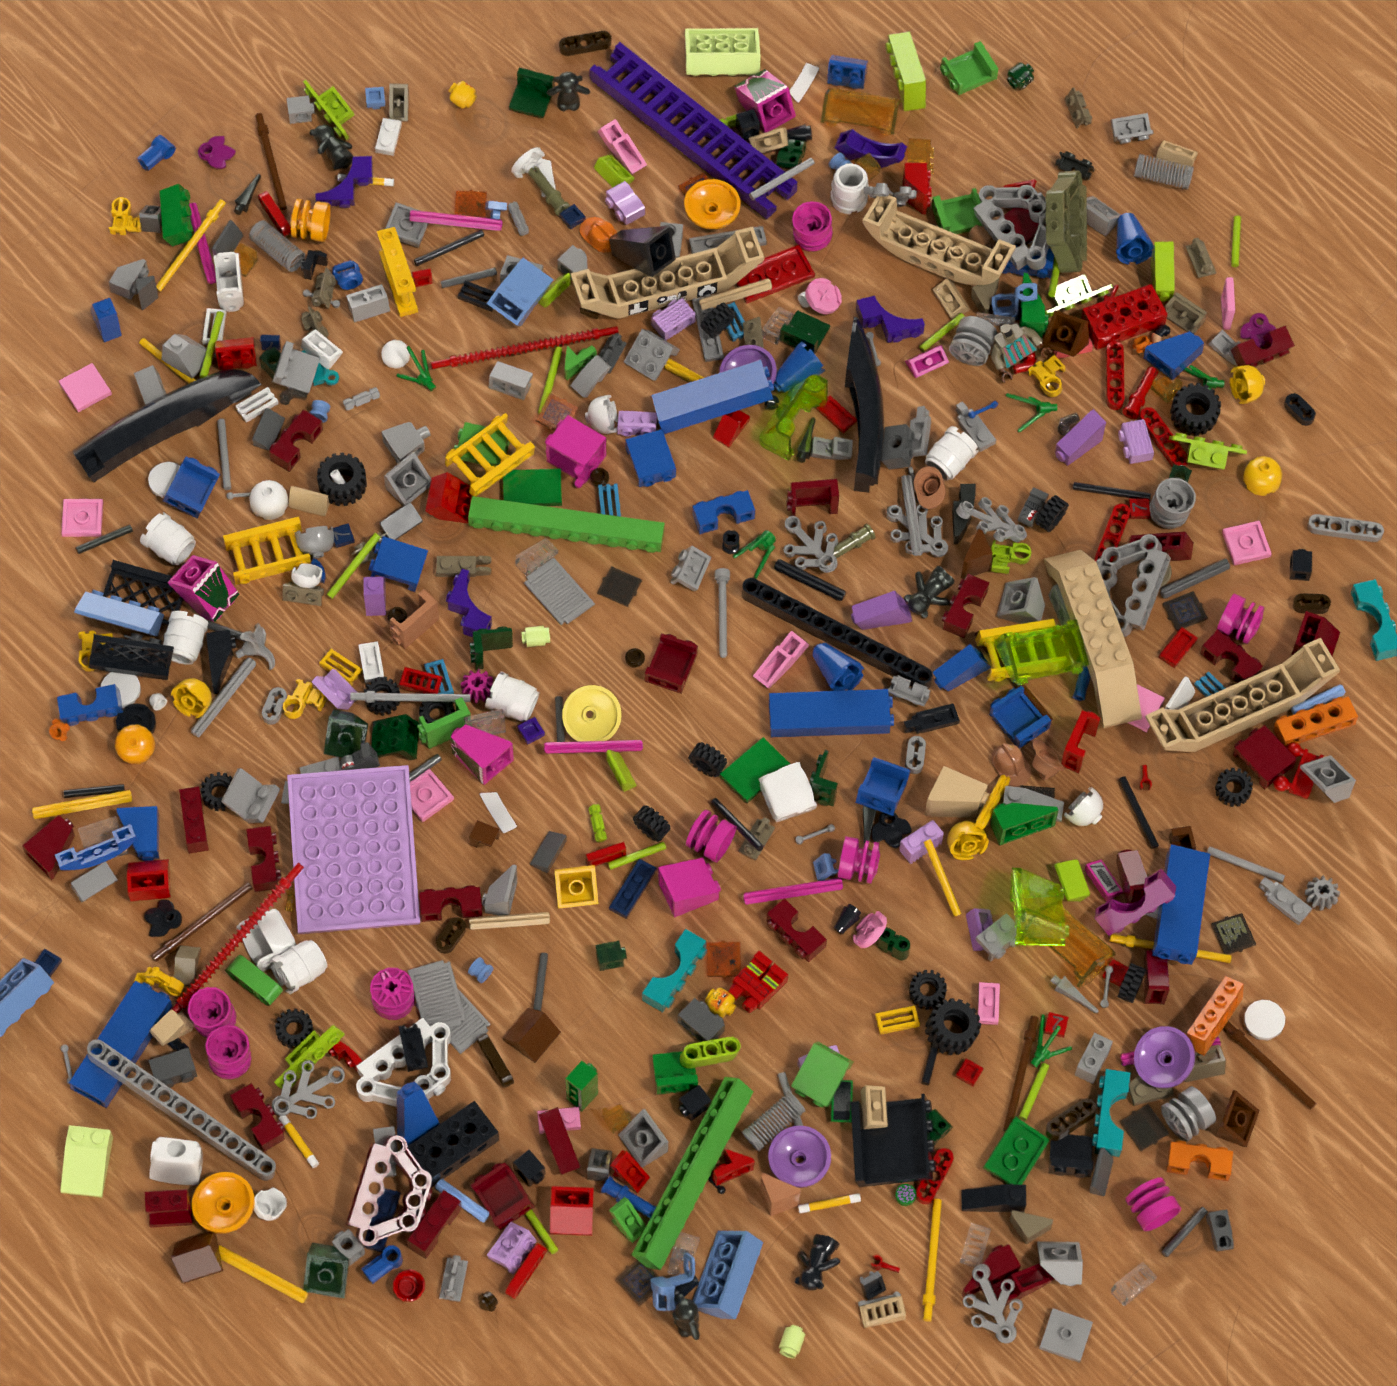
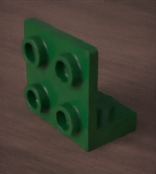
(531, 93)
(804, 329)
(395, 736)

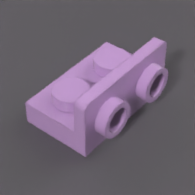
(636, 423)
(335, 689)
(512, 1247)

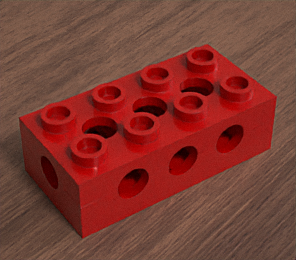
(1124, 316)

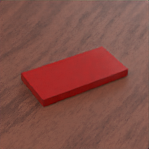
(783, 270)

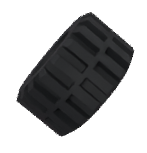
(1197, 395)
(342, 492)
(945, 1039)

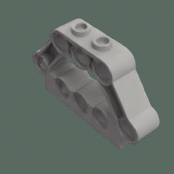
(1013, 198)
(1128, 554)

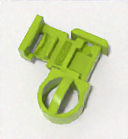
(1003, 553)

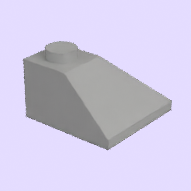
(184, 354)
(1022, 601)
(1330, 778)
(501, 893)
(1062, 1261)

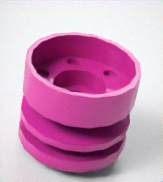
(812, 226)
(1240, 618)
(709, 835)
(858, 860)
(211, 1002)
(392, 1004)
(224, 1042)
(1153, 1203)

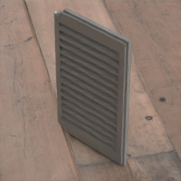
(558, 592)
(437, 994)
(474, 1026)

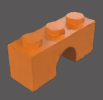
(1216, 1159)

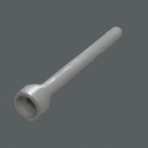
(722, 577)

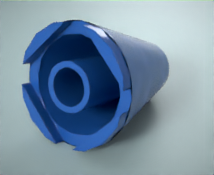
(1132, 240)
(796, 368)
(837, 668)

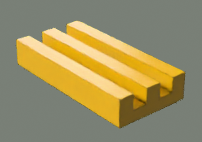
(353, 676)
(884, 1030)

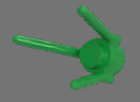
(763, 542)

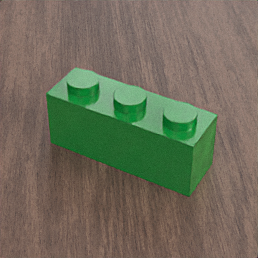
(176, 215)
(582, 1085)

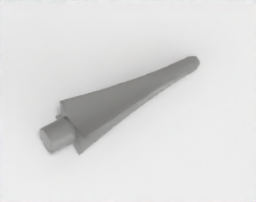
(1066, 988)

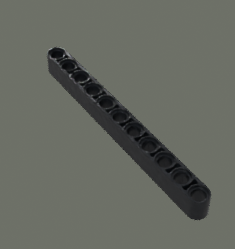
(832, 626)

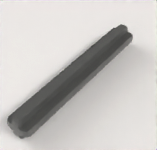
(1194, 578)

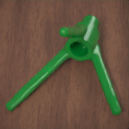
(424, 377)
(1212, 382)
(1041, 407)
(1042, 1052)

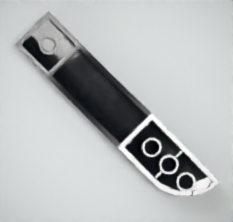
(866, 394)
(162, 419)

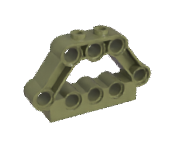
(1067, 221)

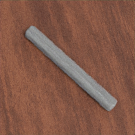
(912, 517)
(223, 697)

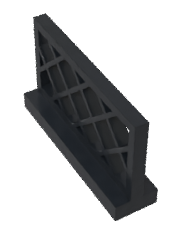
(142, 575)
(127, 663)

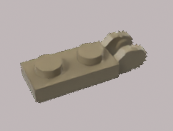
(451, 565)

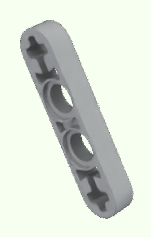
(1345, 531)

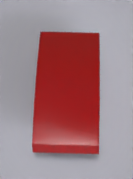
(342, 1051)

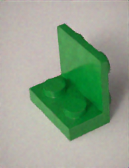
(671, 1075)

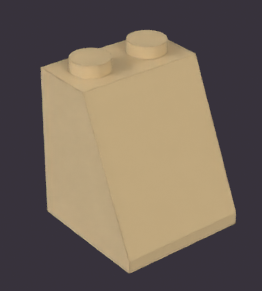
(956, 796)

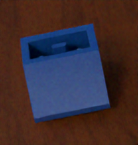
(847, 72)

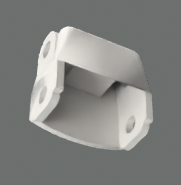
(229, 283)
(787, 792)
(268, 939)
(176, 1161)

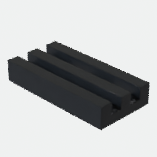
(478, 292)

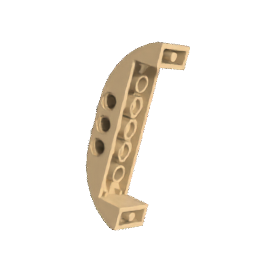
(935, 247)

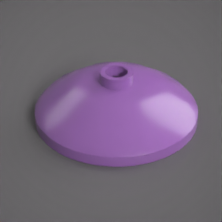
(748, 354)
(1152, 1053)
(796, 1143)

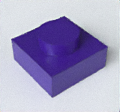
(531, 730)

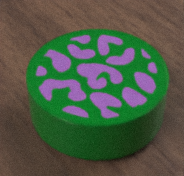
(905, 1195)

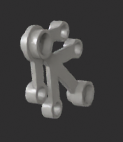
(883, 191)
(992, 521)
(930, 542)
(811, 547)
(305, 1092)
(994, 1307)

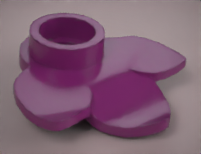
(218, 152)
(1257, 331)

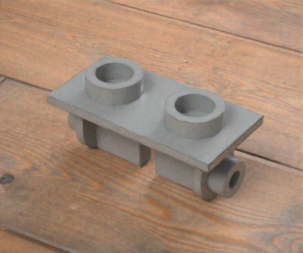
(917, 694)
(453, 1279)

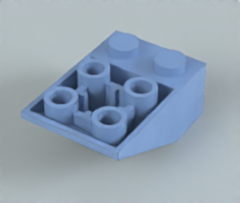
(520, 292)

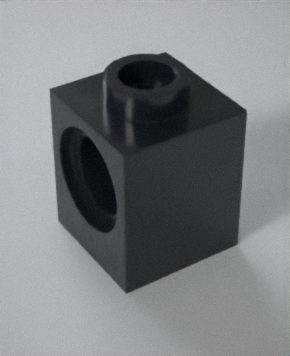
(747, 124)
(1301, 565)
(694, 1103)
(529, 1168)

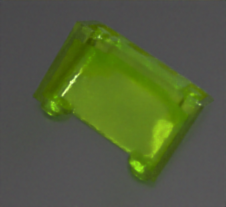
(804, 395)
(1042, 652)
(1037, 909)

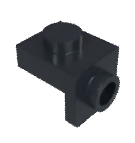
(313, 258)

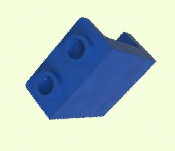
(651, 458)
(191, 487)
(398, 562)
(1019, 717)
(883, 786)

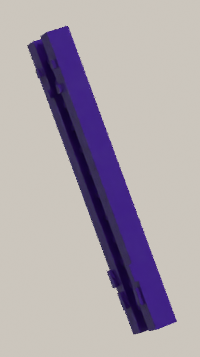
(693, 114)

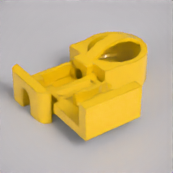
(126, 221)
(1048, 371)
(87, 640)
(307, 694)
(168, 984)

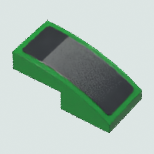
(842, 1102)

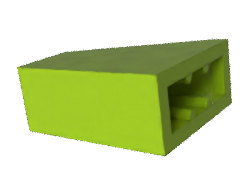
(1163, 270)

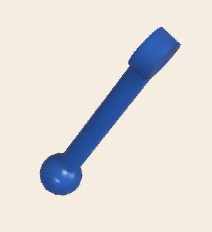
(972, 414)

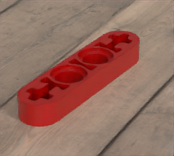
(1115, 375)
(1160, 440)
(1109, 536)

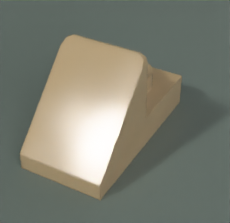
(171, 1027)

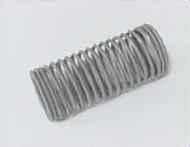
(1182, 180)
(272, 241)
(754, 1140)

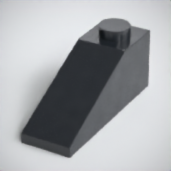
(220, 653)
(994, 1199)

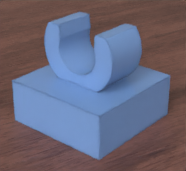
(375, 97)
(495, 208)
(824, 867)

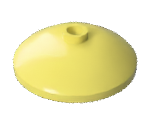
(604, 718)

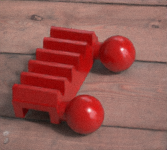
(1302, 783)

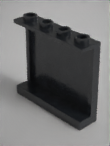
(896, 1151)

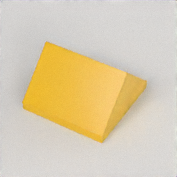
(576, 886)

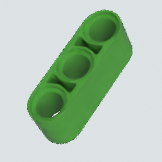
(254, 980)

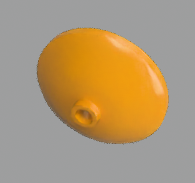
(715, 196)
(214, 1194)

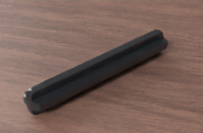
(810, 580)

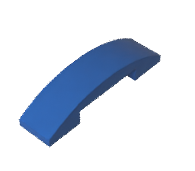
(99, 853)

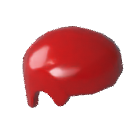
(408, 1285)

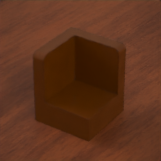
(483, 834)
(1182, 837)

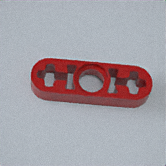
(274, 213)
(933, 1191)
(526, 1271)

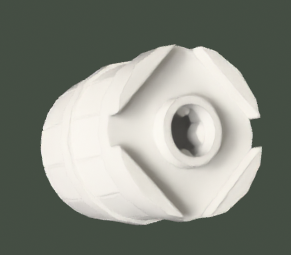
(848, 189)
(951, 453)
(168, 539)
(186, 636)
(513, 697)
(299, 965)

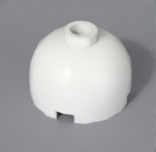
(602, 415)
(268, 500)
(1086, 808)

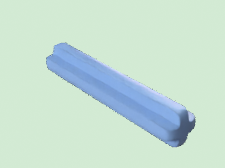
(1323, 697)
(467, 1203)

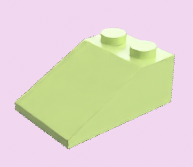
(86, 1161)

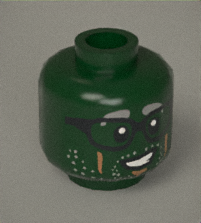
(1020, 76)

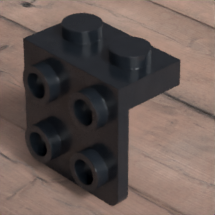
(1071, 1156)

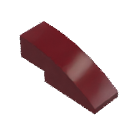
(559, 1141)
(1025, 1282)

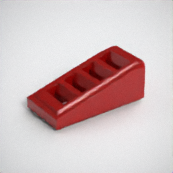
(407, 672)

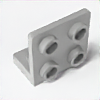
(650, 354)
(295, 369)
(249, 797)

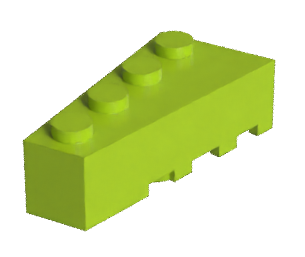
(907, 71)

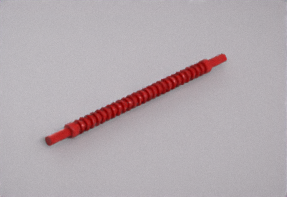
(453, 361)
(285, 883)

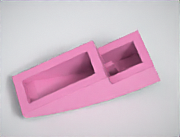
(622, 147)
(781, 659)

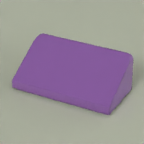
(977, 922)

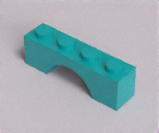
(1369, 598)
(661, 991)
(1114, 1088)

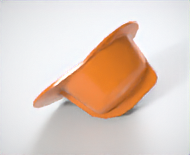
(597, 233)

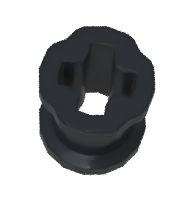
(730, 542)

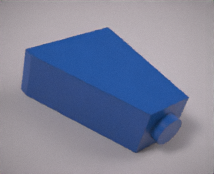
(106, 319)
(1174, 354)
(961, 668)
(146, 828)
(414, 1113)

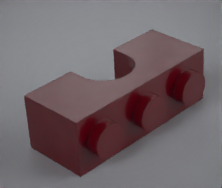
(1277, 343)
(303, 427)
(972, 591)
(1221, 647)
(193, 820)
(262, 842)
(466, 898)
(807, 943)
(249, 1102)
(427, 1232)

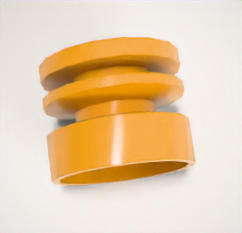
(314, 220)

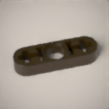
(573, 50)
(495, 1060)
(1067, 1127)

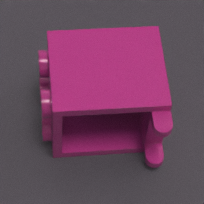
(575, 449)

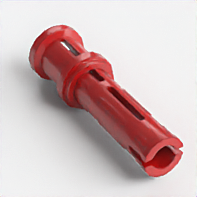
(1137, 399)

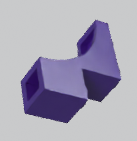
(854, 146)
(344, 194)
(894, 327)
(460, 603)

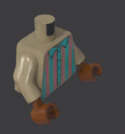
(1013, 345)

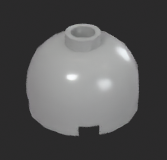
(315, 541)

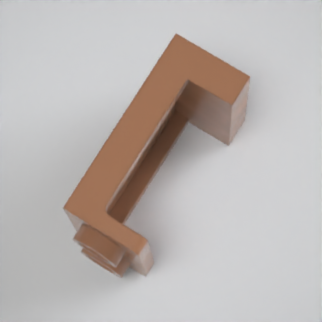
(417, 623)

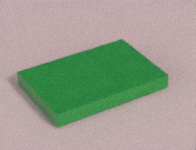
(533, 487)
(756, 762)
(1016, 1153)

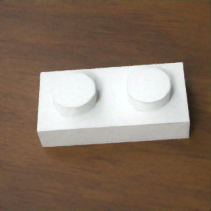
(388, 136)
(371, 661)

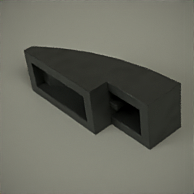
(966, 493)

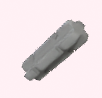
(518, 218)
(361, 398)

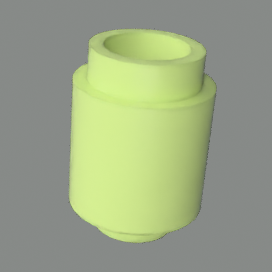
(536, 636)
(791, 1341)

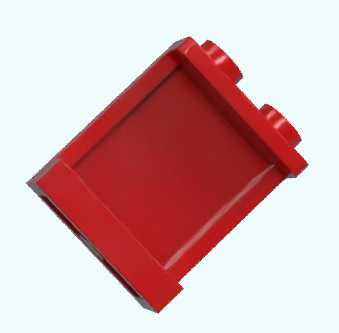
(1074, 756)

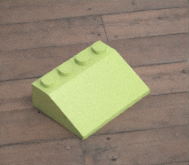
(722, 51)

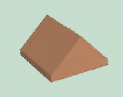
(778, 1194)

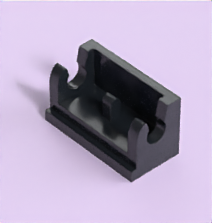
(413, 1047)

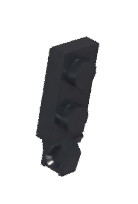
(932, 719)

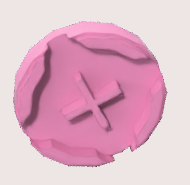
(823, 296)
(870, 929)

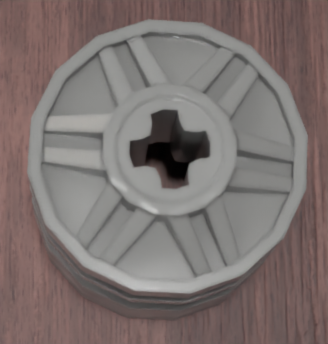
(973, 340)
(1172, 503)
(1188, 1113)

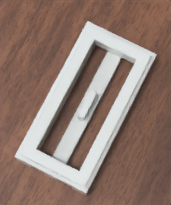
(205, 340)
(254, 402)

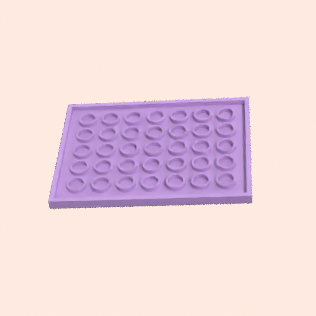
(355, 849)

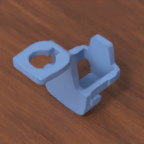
(1014, 309)
(665, 1287)

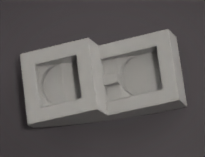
(1222, 344)
(590, 375)
(831, 449)

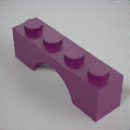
(1115, 915)

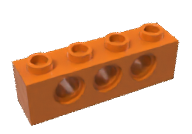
(1309, 730)
(1215, 1014)

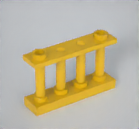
(397, 272)
(492, 473)
(254, 537)
(988, 636)

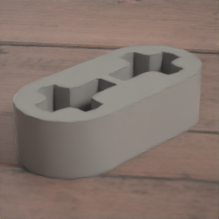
(270, 704)
(919, 755)

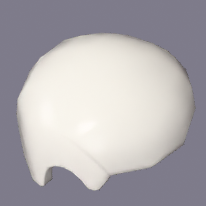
(395, 354)
(306, 575)
(269, 1204)

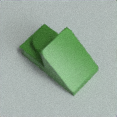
(576, 363)
(627, 1219)

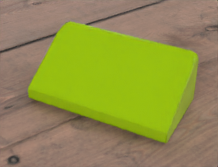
(612, 171)
(555, 290)
(620, 770)
(1072, 880)

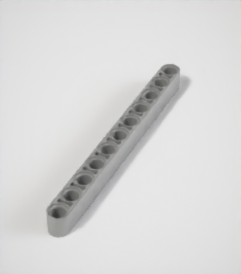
(175, 1101)

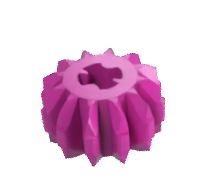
(469, 685)

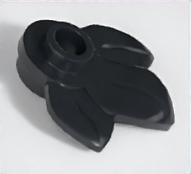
(892, 831)
(160, 918)

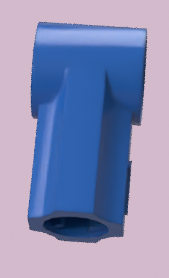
(159, 149)
(381, 1266)

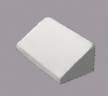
(321, 347)
(1182, 695)

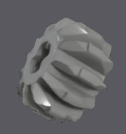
(1316, 887)

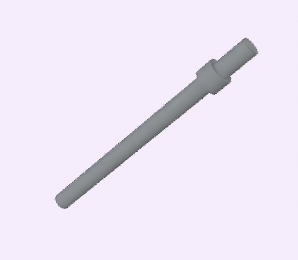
(371, 697)

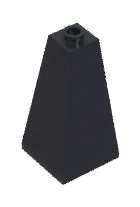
(644, 248)

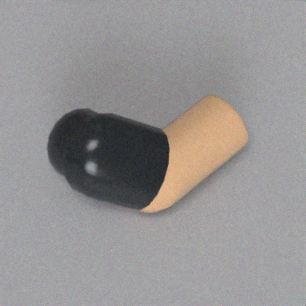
(1159, 332)

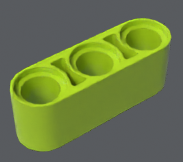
(717, 1046)

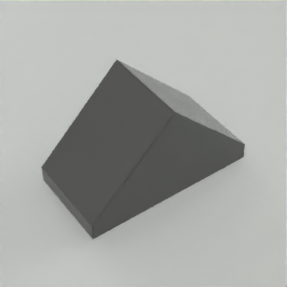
(151, 219)
(599, 1165)

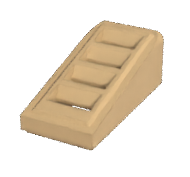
(901, 1315)

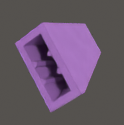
(1081, 438)
(375, 596)
(881, 611)

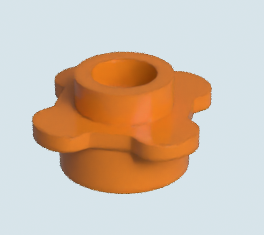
(1141, 343)
(56, 733)

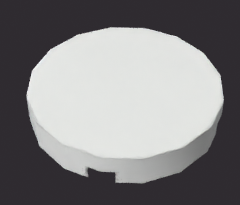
(527, 161)
(162, 477)
(127, 684)
(1264, 1019)

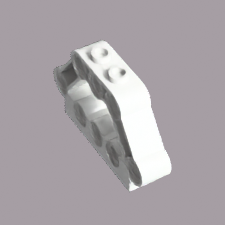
(387, 1093)

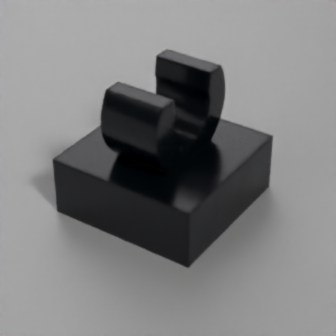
(872, 1285)

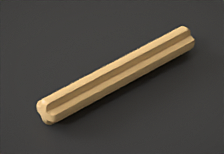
(735, 294)
(509, 920)

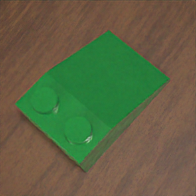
(1032, 312)
(1021, 820)

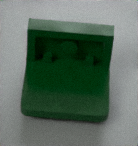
(489, 640)
(823, 789)

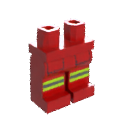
(758, 982)

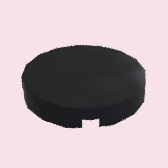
(136, 715)

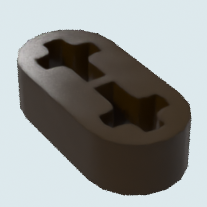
(1311, 603)
(454, 937)

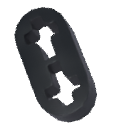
(1299, 409)

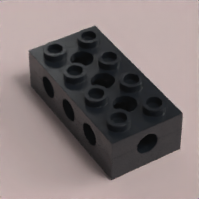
(450, 1131)

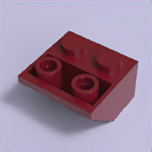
(1316, 627)

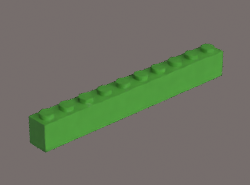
(566, 524)
(692, 1173)

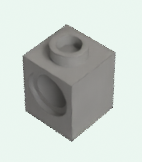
(300, 109)
(355, 1252)

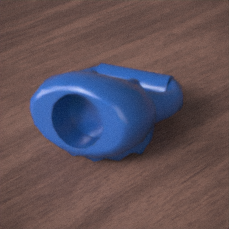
(349, 278)

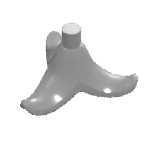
(256, 645)

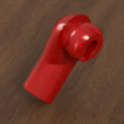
(1028, 361)

